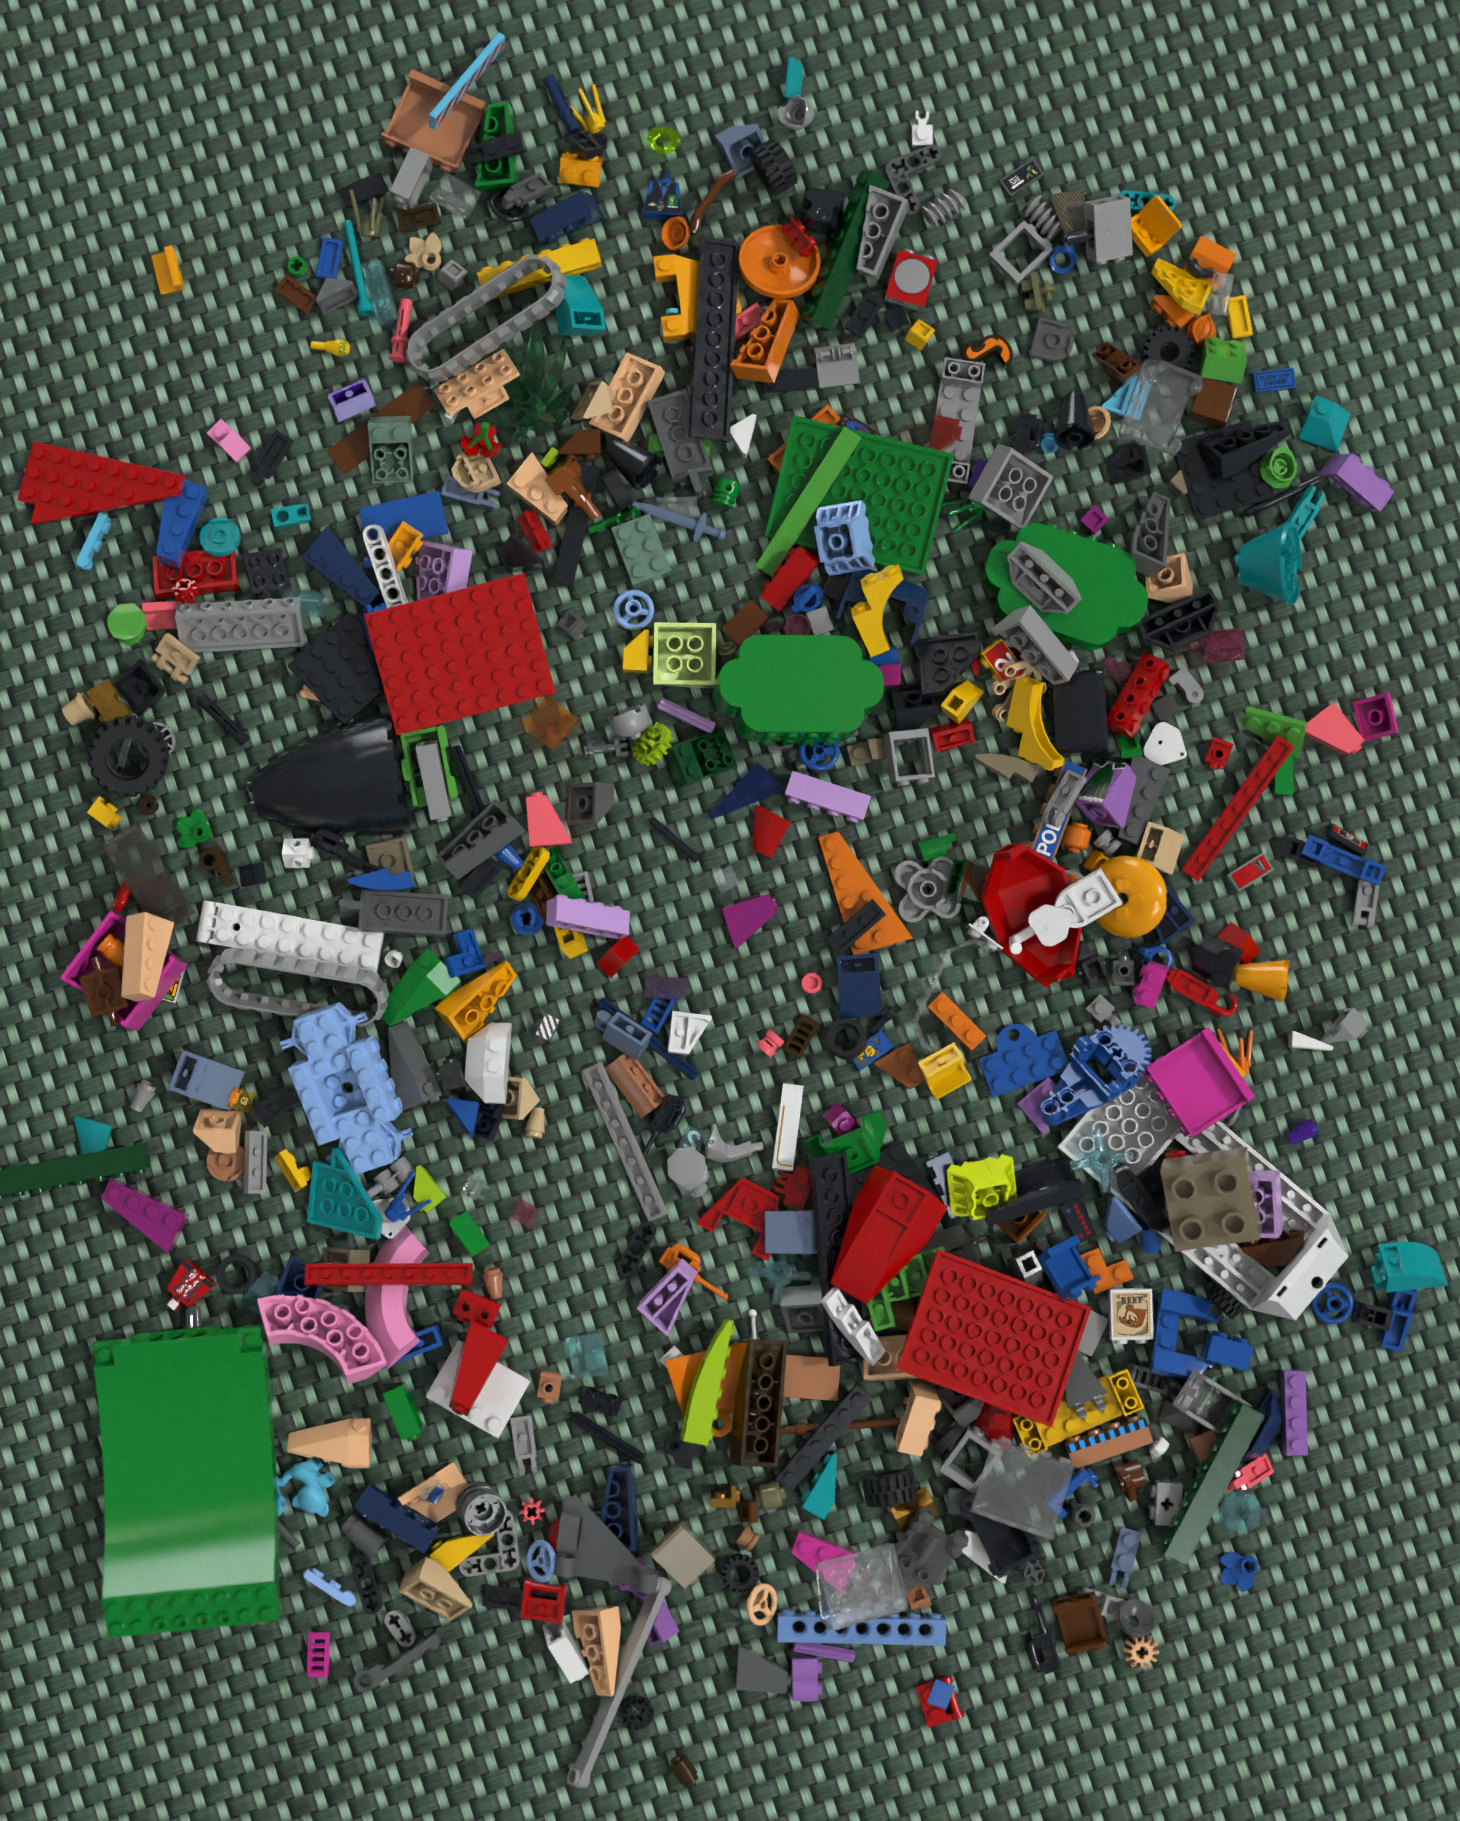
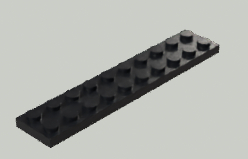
(713, 339)
(831, 1215)

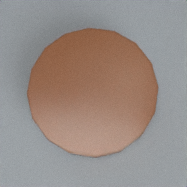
(226, 1166)

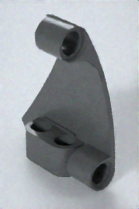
(593, 1551)

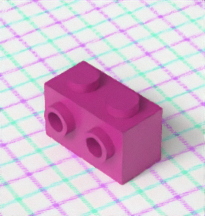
(1151, 984)

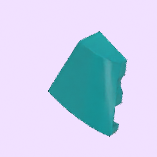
(92, 1135)

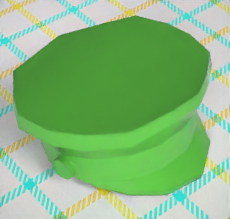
(1278, 467)
(127, 623)

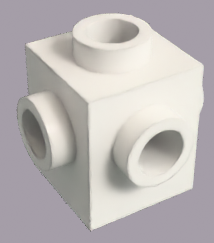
(297, 853)

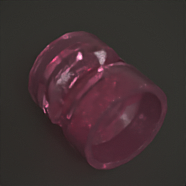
(797, 625)

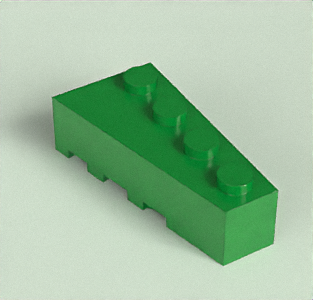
(504, 172)

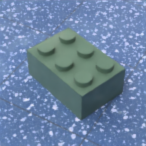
(641, 551)

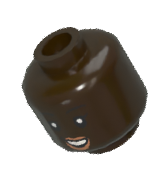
(405, 274)

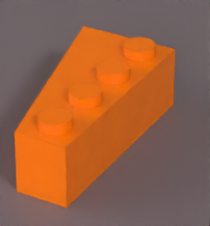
(768, 343)

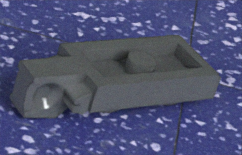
(526, 191)

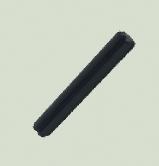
(467, 779)
(607, 1437)

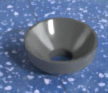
(1141, 1613)

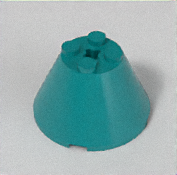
(1272, 563)

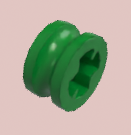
(302, 270)

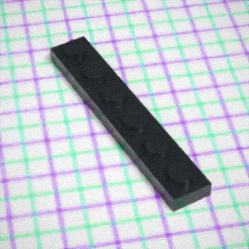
(823, 1437)

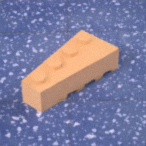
(144, 954)

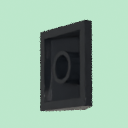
(140, 687)

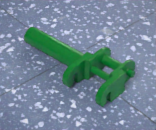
(618, 519)

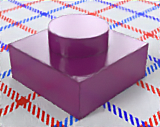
(1094, 520)

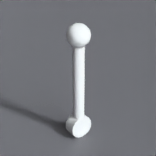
(752, 1313)

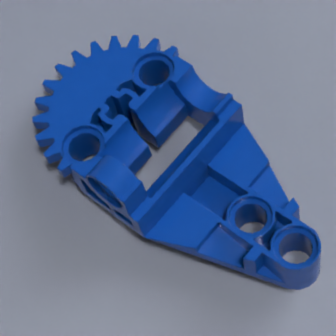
(1082, 1086)

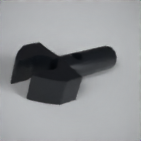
(884, 1019)

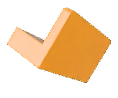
(168, 271)

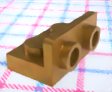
(721, 1500)

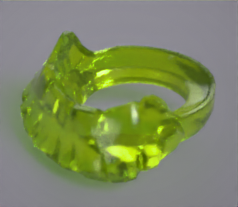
(659, 131)

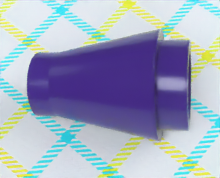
(1303, 1131)

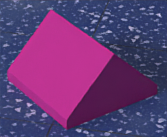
(1375, 717)

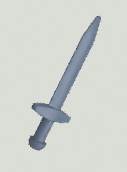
(699, 526)

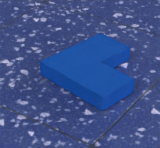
(469, 955)

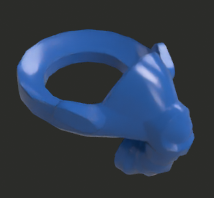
(1063, 249)
(1148, 952)

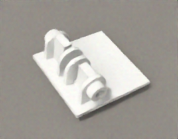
(976, 931)

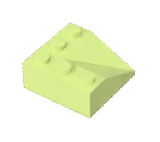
(684, 654)

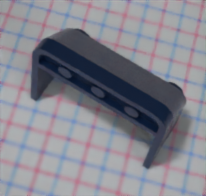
(912, 595)

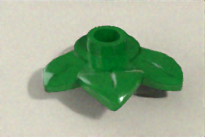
(190, 827)

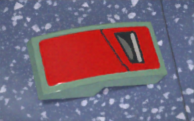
(1249, 872)

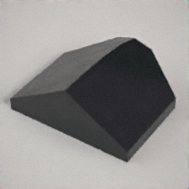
(1128, 463)

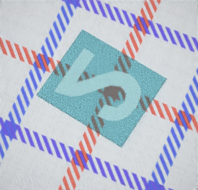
(692, 1138)

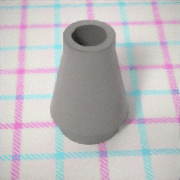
(144, 1092)

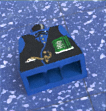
(663, 198)

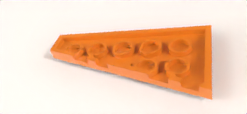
(854, 889)

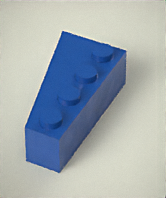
(179, 523)

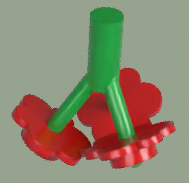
(485, 436)

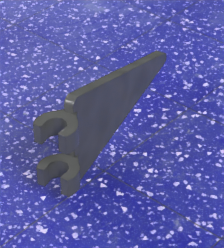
(1083, 1387)

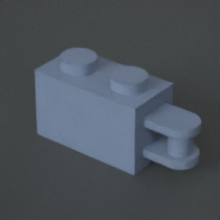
(623, 1033)

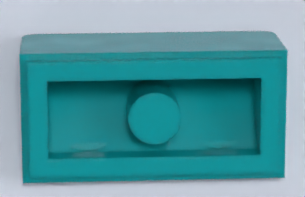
(793, 79)

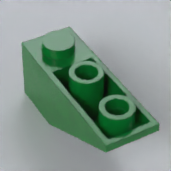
(561, 876)

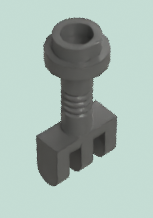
(589, 751)

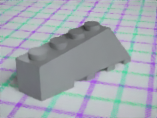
(882, 223)
(1037, 644)

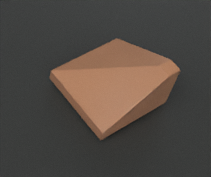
(918, 1597)

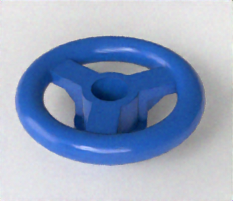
(816, 758)
(1339, 1306)

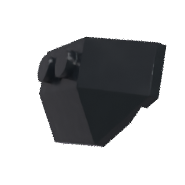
(1181, 622)

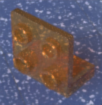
(551, 722)

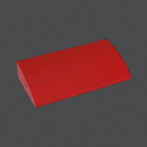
(209, 572)

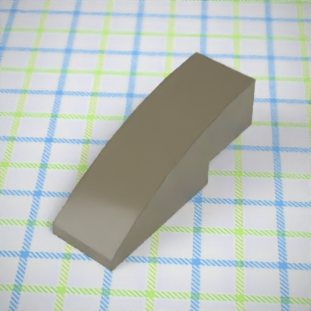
(1007, 766)

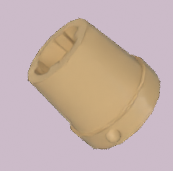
(78, 709)

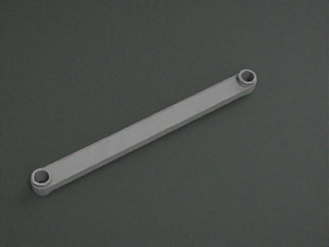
(580, 1774)

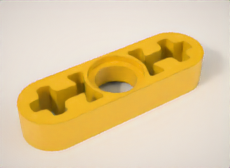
(535, 862)

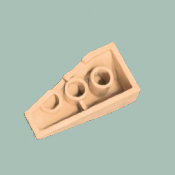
(340, 1442)
(600, 1636)

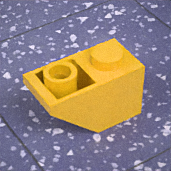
(636, 654)
(961, 701)

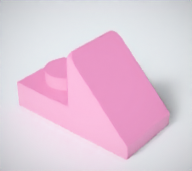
(229, 440)

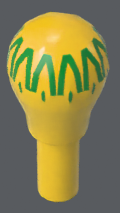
(337, 347)

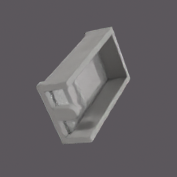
(1205, 1401)

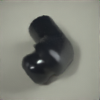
(1197, 271)

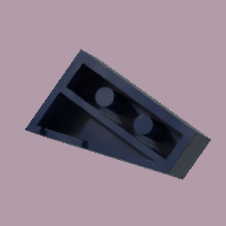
(567, 217)

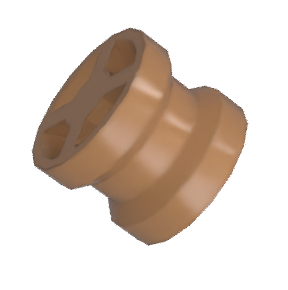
(747, 1538)

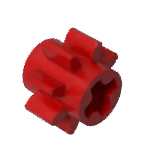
(185, 591)

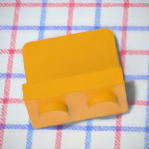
(1154, 226)

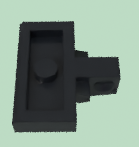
(585, 145)

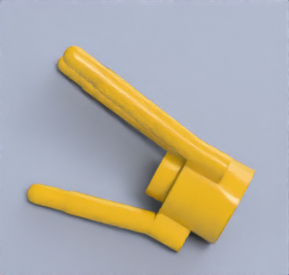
(594, 122)

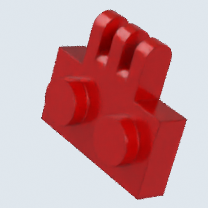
(795, 1187)

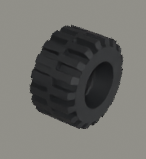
(774, 166)
(889, 1488)

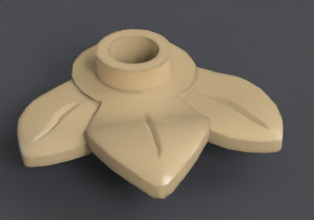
(423, 250)

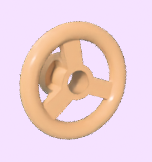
(759, 1603)

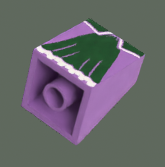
(1107, 793)

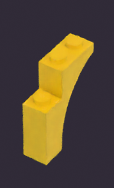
(869, 614)
(1026, 719)

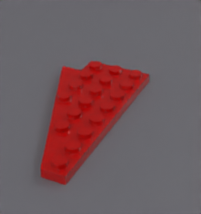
(79, 484)

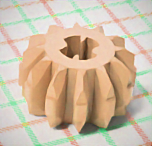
(1145, 1656)

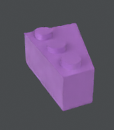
(1358, 481)

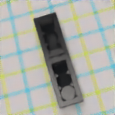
(511, 1597)

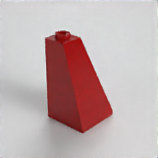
(477, 1360)

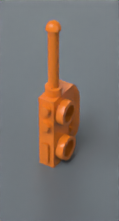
(670, 1259)

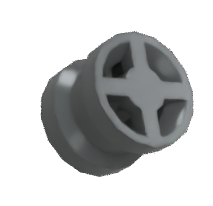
(1035, 1576)

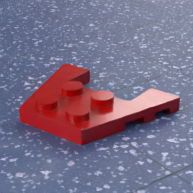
(747, 1205)

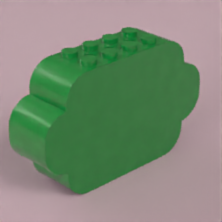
(1101, 572)
(798, 689)

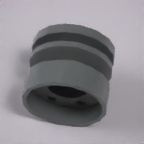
(481, 1508)

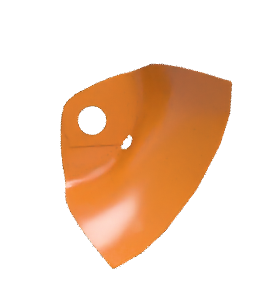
(682, 1373)

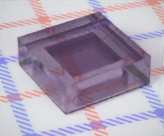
(493, 957)

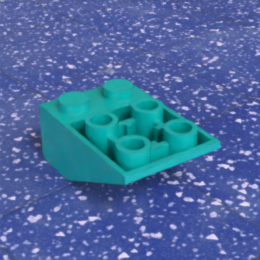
(579, 310)

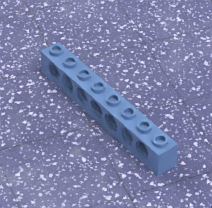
(934, 1637)

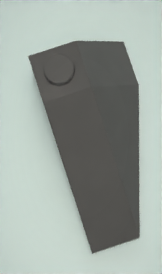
(409, 1068)

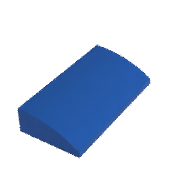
(421, 512)

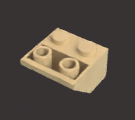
(1159, 847)

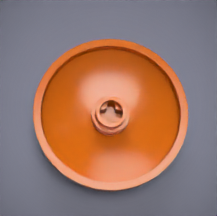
(775, 266)

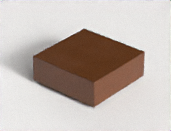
(748, 1511)

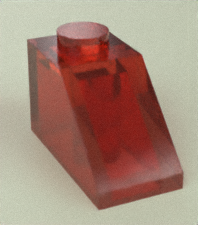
(944, 433)

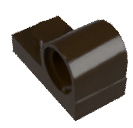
(225, 874)

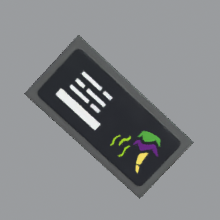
(1021, 178)

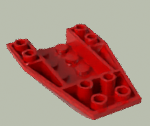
(884, 1232)

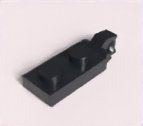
(271, 457)

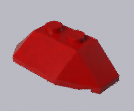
(995, 1422)

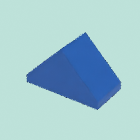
(465, 1113)

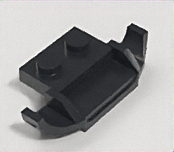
(1144, 1194)

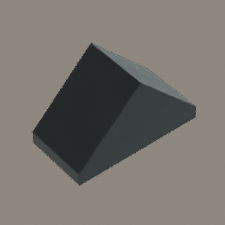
(1372, 1316)

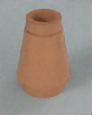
(493, 1280)

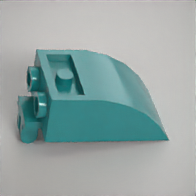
(1407, 1267)

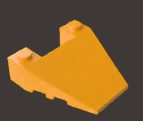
(684, 272)

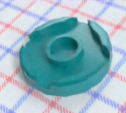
(220, 537)

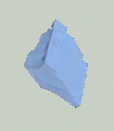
(844, 538)

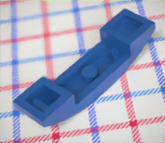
(1343, 861)

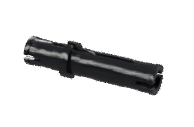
(206, 703)

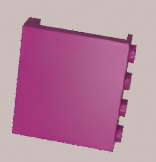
(1198, 1083)

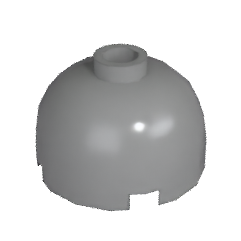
(630, 721)

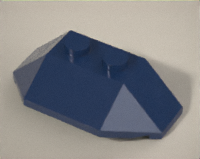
(1267, 1429)

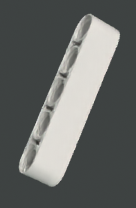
(386, 562)

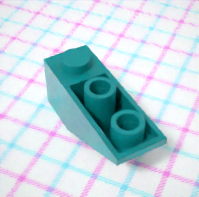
(822, 1494)

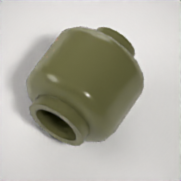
(770, 1495)

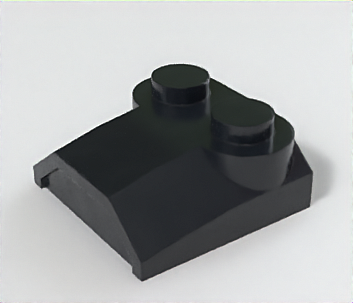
(1217, 960)

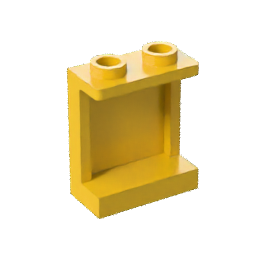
(944, 1071)

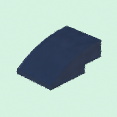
(293, 1281)

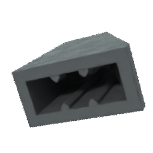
(760, 1673)

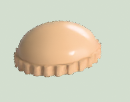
(1100, 420)

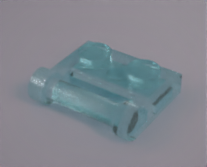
(594, 1355)

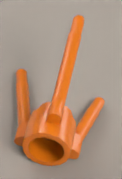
(1243, 1061)

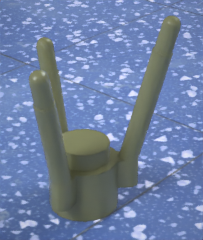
(370, 226)

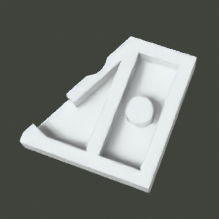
(685, 1031)

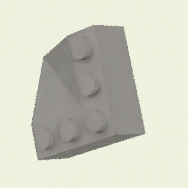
(1010, 486)

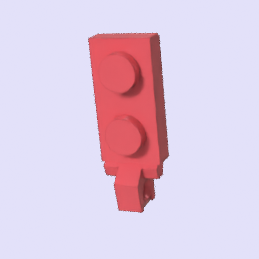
(1251, 1473)

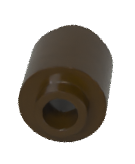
(683, 1770)

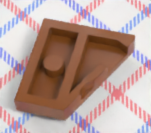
(902, 1066)

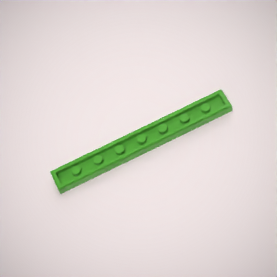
(808, 501)

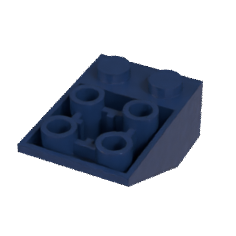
(858, 986)

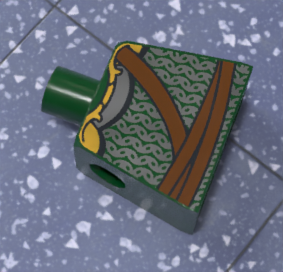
(965, 883)

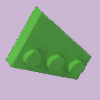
(1270, 724)

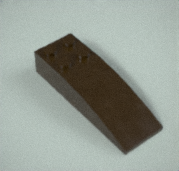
(759, 1404)

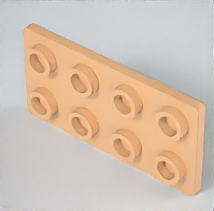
(479, 386)
(452, 1477)

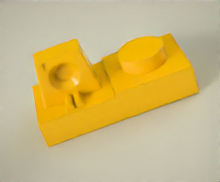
(296, 1177)

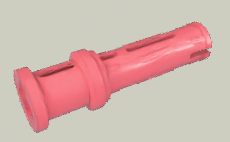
(400, 339)

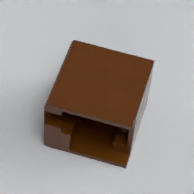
(1212, 403)

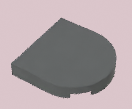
(1051, 340)

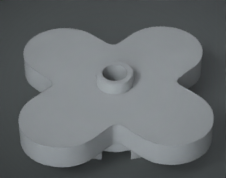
(913, 880)

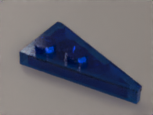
(755, 786)

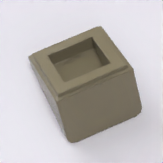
(1178, 485)

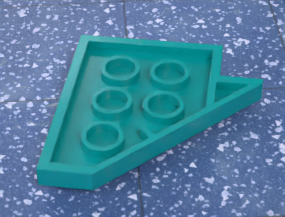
(340, 1199)

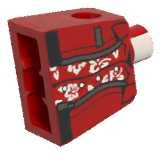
(189, 1285)

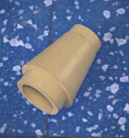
(535, 1126)

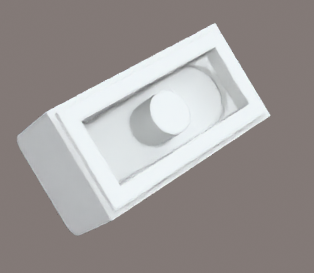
(1301, 1041)

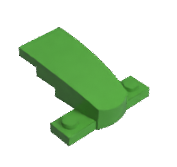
(904, 1285)

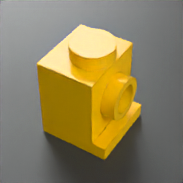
(104, 813)

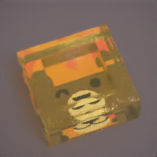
(241, 1099)

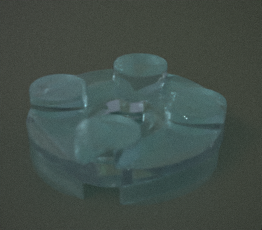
(1249, 1519)

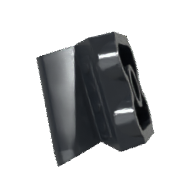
(822, 210)

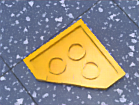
(1182, 286)

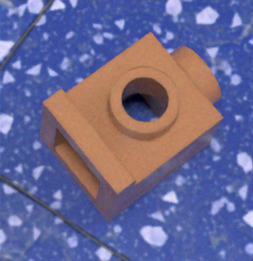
(553, 1379)

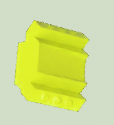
(981, 1185)

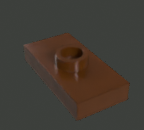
(296, 294)

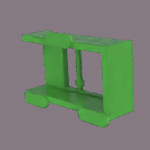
(418, 794)

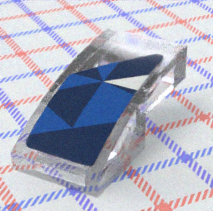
(435, 1492)

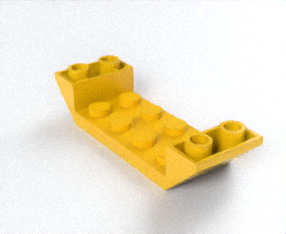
(1120, 1399)

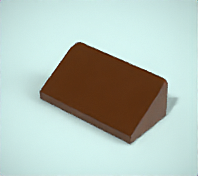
(541, 892)

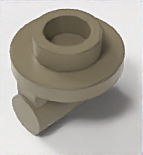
(728, 651)

